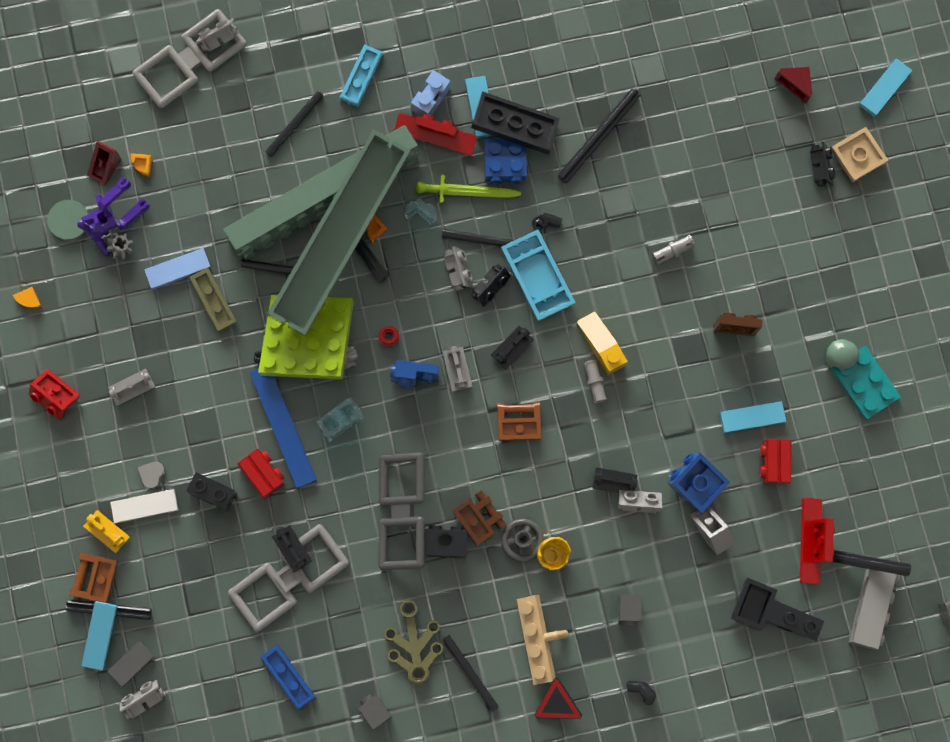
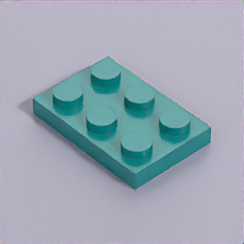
(866, 385)

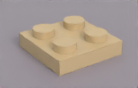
(859, 154)

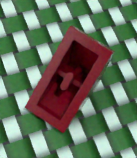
(796, 81)
(103, 163)

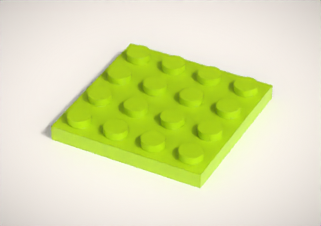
(318, 353)

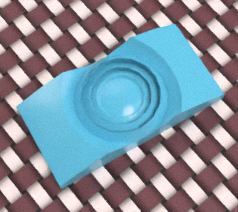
(537, 275)

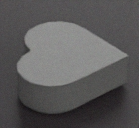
(151, 474)

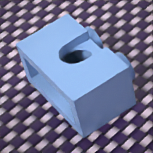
(424, 102)

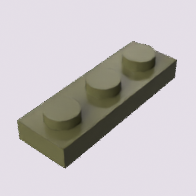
(213, 300)

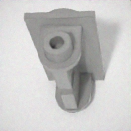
(210, 37)
(456, 260)
(457, 368)
(131, 387)
(648, 501)
(133, 702)

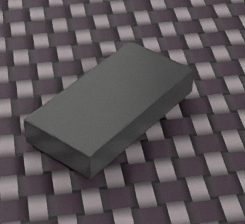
(131, 663)

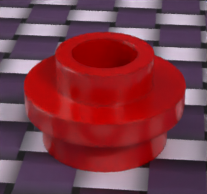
(388, 330)

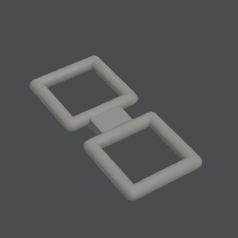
(187, 60)
(287, 580)

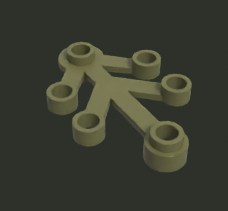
(414, 646)

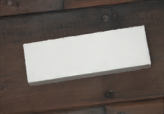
(144, 506)

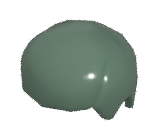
(842, 354)

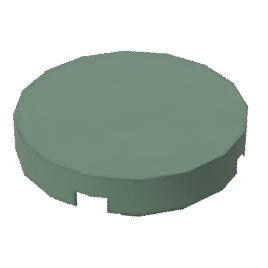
(64, 219)

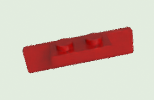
(437, 133)
(815, 540)

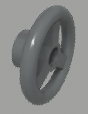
(515, 541)

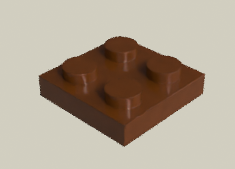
(730, 324)

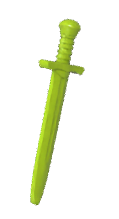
(465, 190)

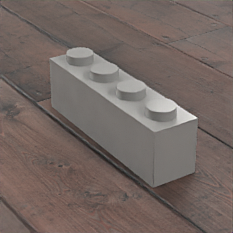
(872, 609)

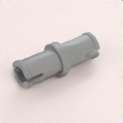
(673, 249)
(595, 381)

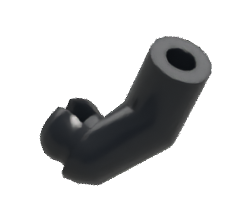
(546, 219)
(644, 689)

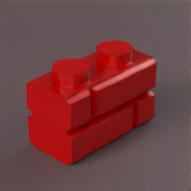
(776, 461)
(261, 473)

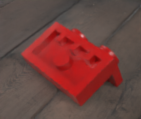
(52, 394)

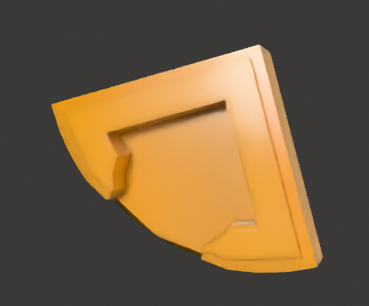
(142, 163)
(28, 298)

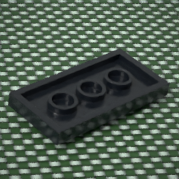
(515, 123)

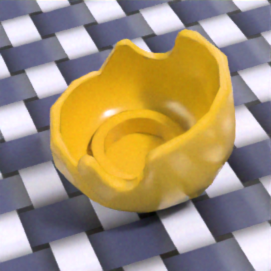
(553, 553)

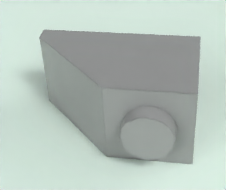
(713, 530)

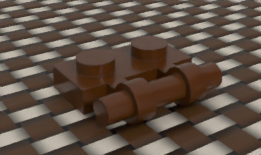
(474, 522)

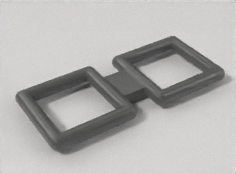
(402, 511)

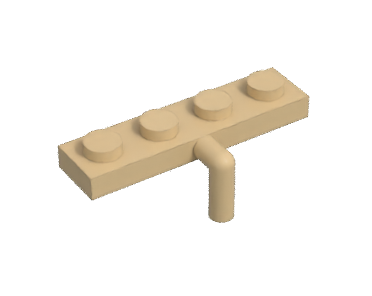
(538, 639)

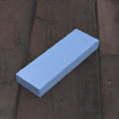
(177, 268)

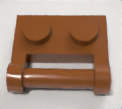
(519, 428)
(100, 579)

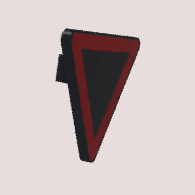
(557, 703)

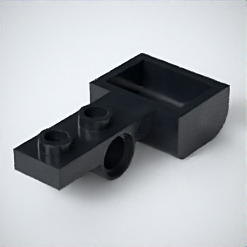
(758, 605)

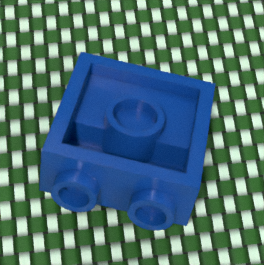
(504, 161)
(407, 373)
(698, 481)

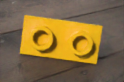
(106, 531)

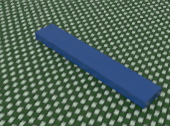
(284, 429)

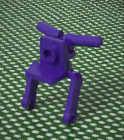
(101, 220)

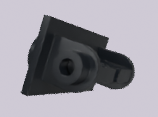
(825, 172)
(497, 278)
(512, 347)
(614, 480)
(291, 548)

